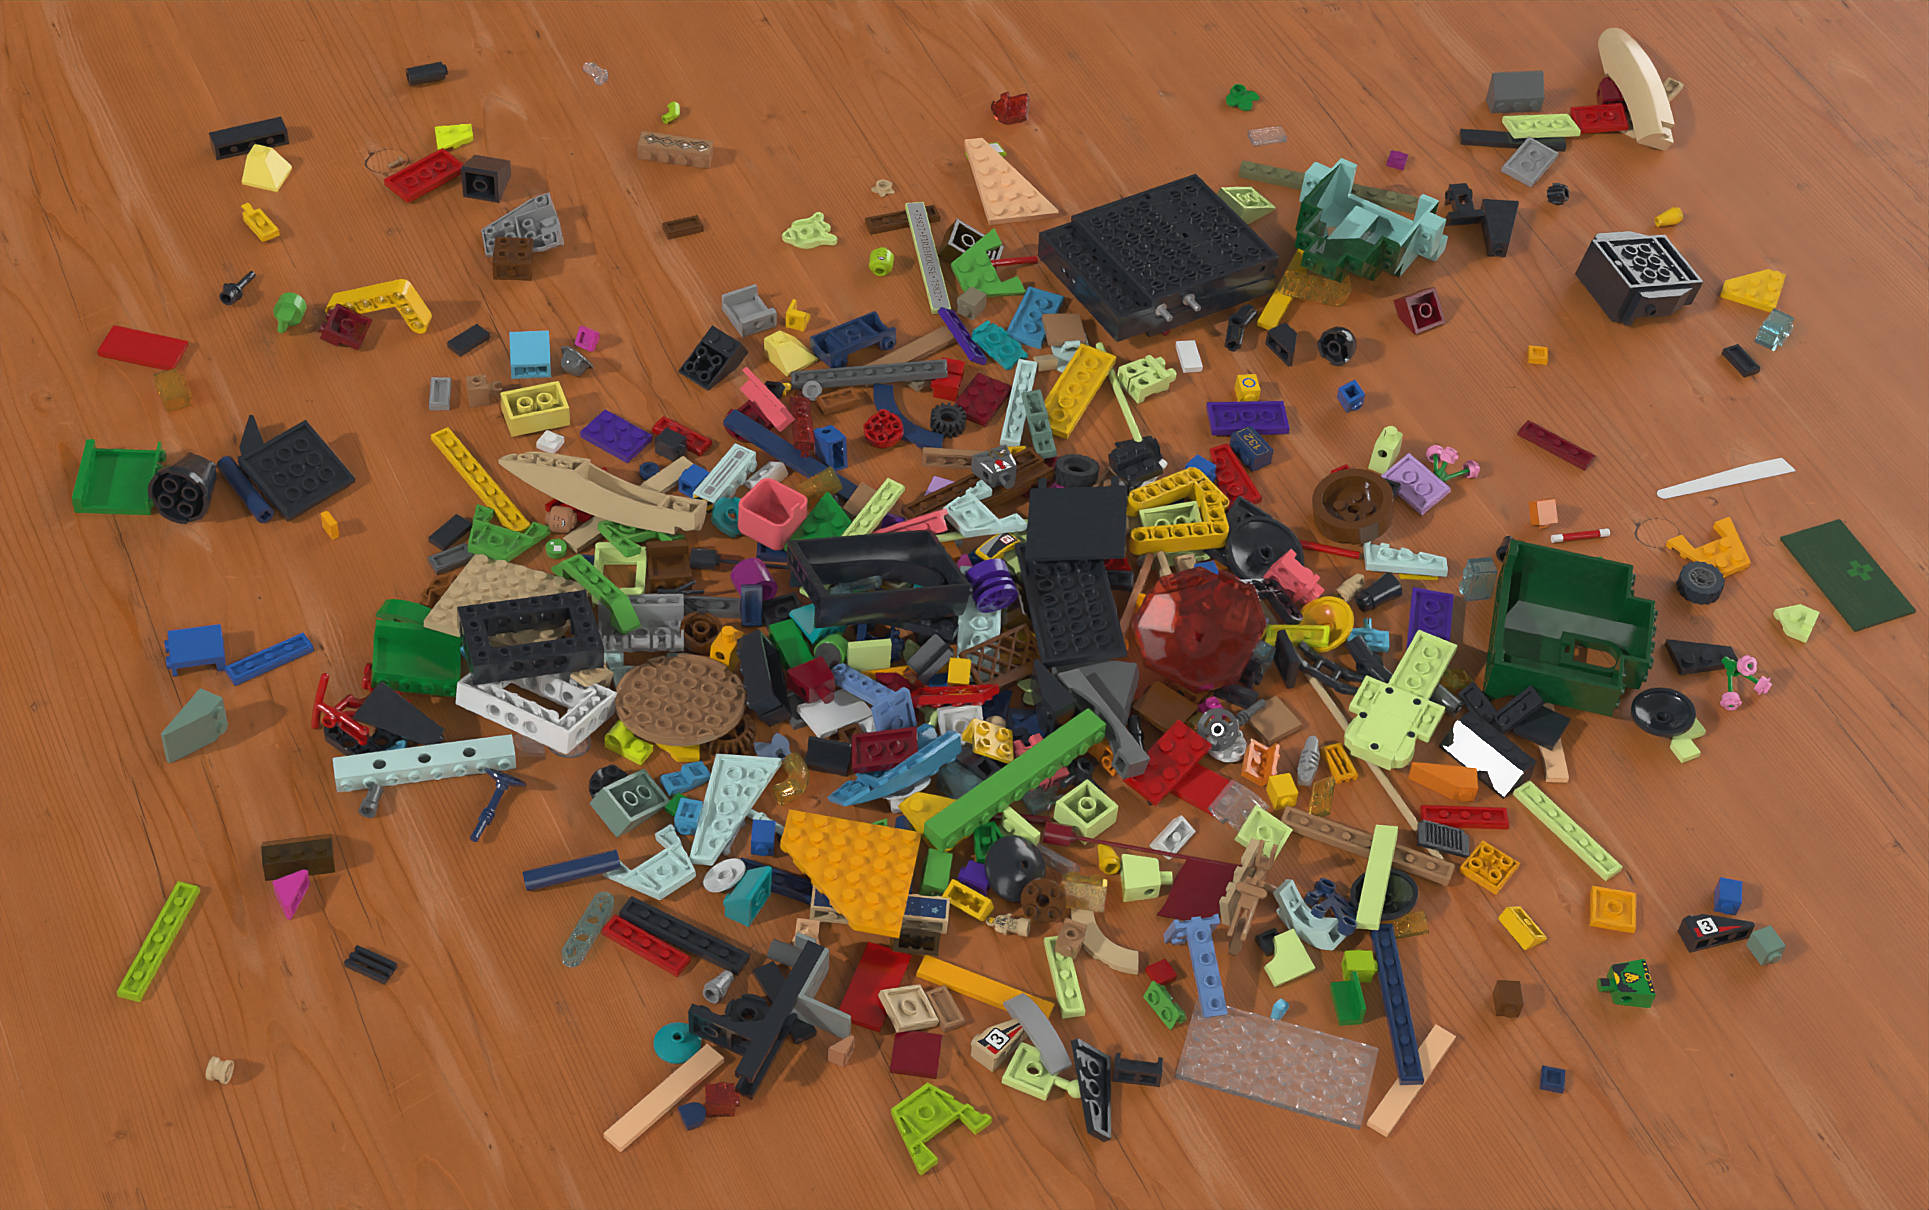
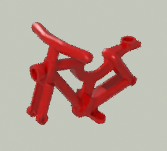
(336, 714)

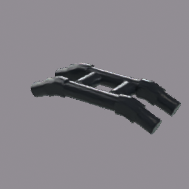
(1338, 671)

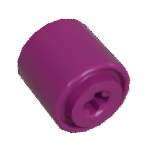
(754, 572)

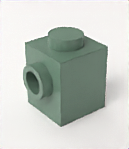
(1766, 945)

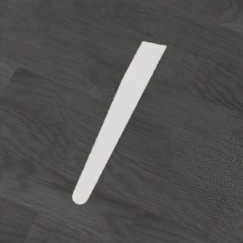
(1730, 477)

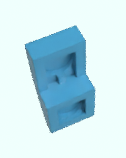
(688, 778)

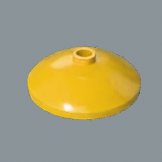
(1329, 612)

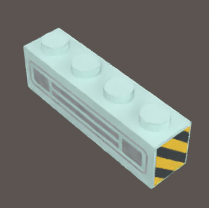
(726, 476)

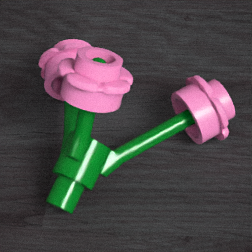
(1449, 455)
(1745, 666)

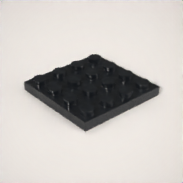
(296, 470)

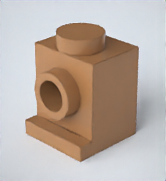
(1070, 938)

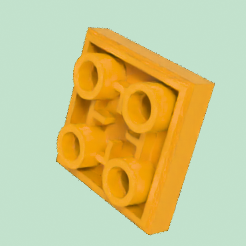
(1489, 867)

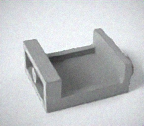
(748, 311)

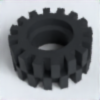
(947, 411)

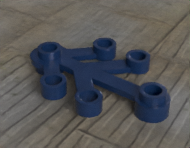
(1326, 889)

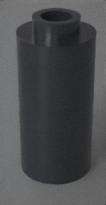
(426, 73)

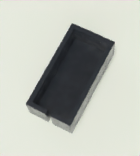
(763, 678)

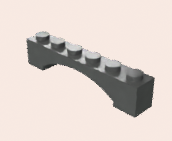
(1128, 755)

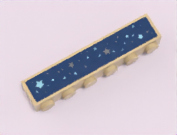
(921, 912)

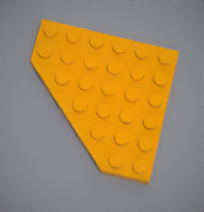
(857, 866)

